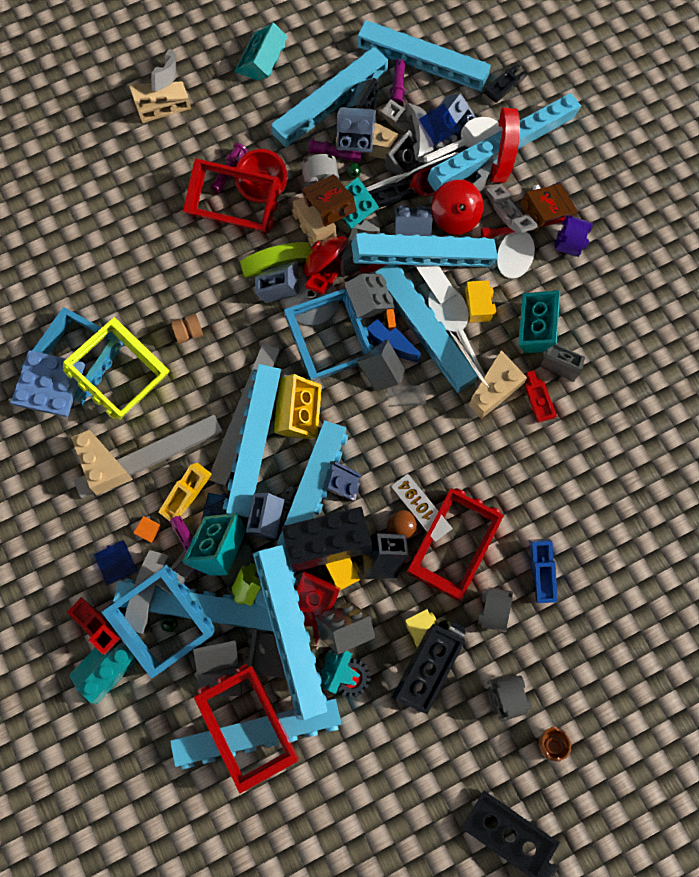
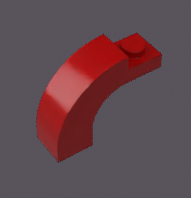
(95, 624)

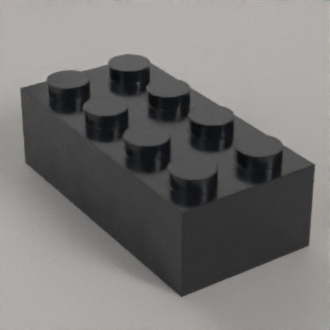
(327, 539)

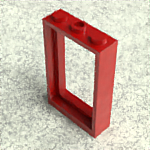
(195, 188)
(438, 582)
(263, 772)

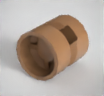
(188, 328)

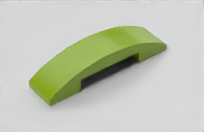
(274, 257)

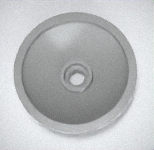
(317, 316)

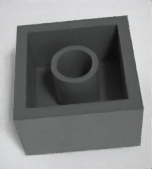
(369, 295)
(345, 627)

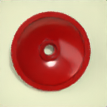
(262, 162)
(446, 207)
(323, 254)

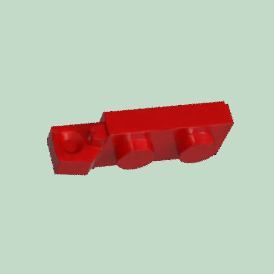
(539, 398)

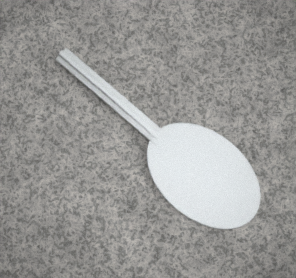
(471, 134)
(400, 177)
(516, 253)
(454, 316)

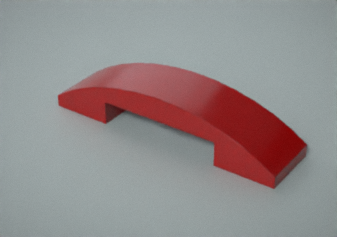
(508, 145)
(325, 278)

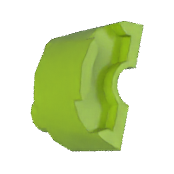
(246, 585)

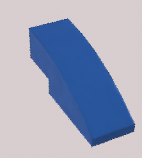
(401, 346)
(543, 570)

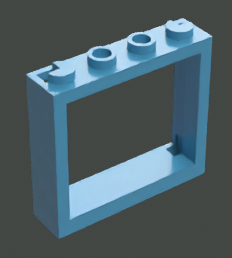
(360, 331)
(103, 362)
(133, 640)

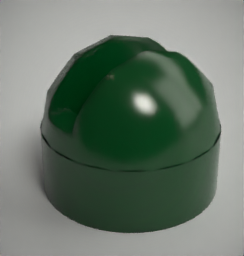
(353, 170)
(168, 628)

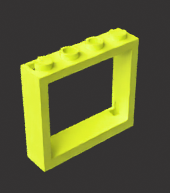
(135, 346)

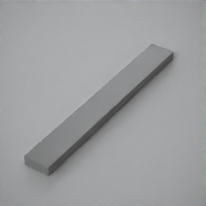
(161, 450)
(222, 466)

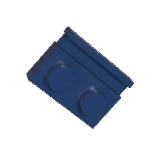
(342, 481)

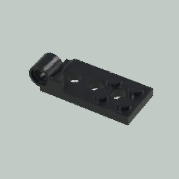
(451, 637)
(534, 865)

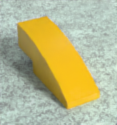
(185, 491)

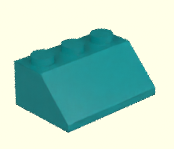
(262, 52)
(539, 321)
(215, 544)
(101, 672)

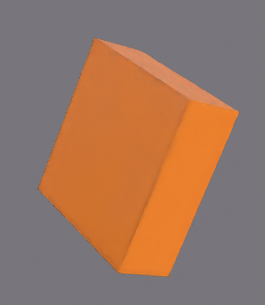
(389, 319)
(147, 529)

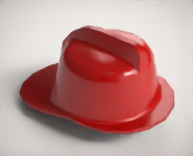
(421, 184)

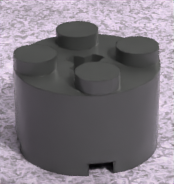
(496, 610)
(508, 696)

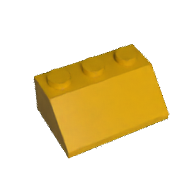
(297, 407)

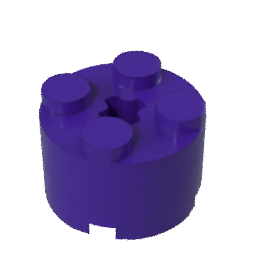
(573, 236)

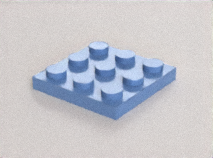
(45, 385)

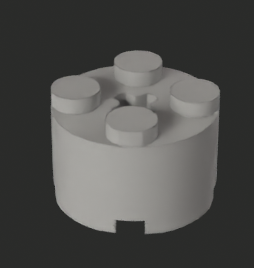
(318, 168)

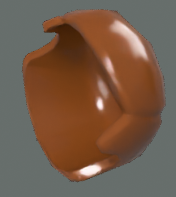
(402, 523)
(554, 744)

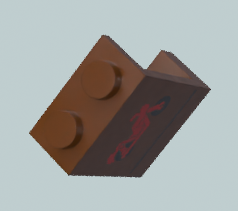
(330, 199)
(547, 204)

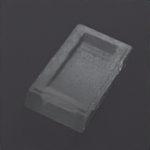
(406, 395)

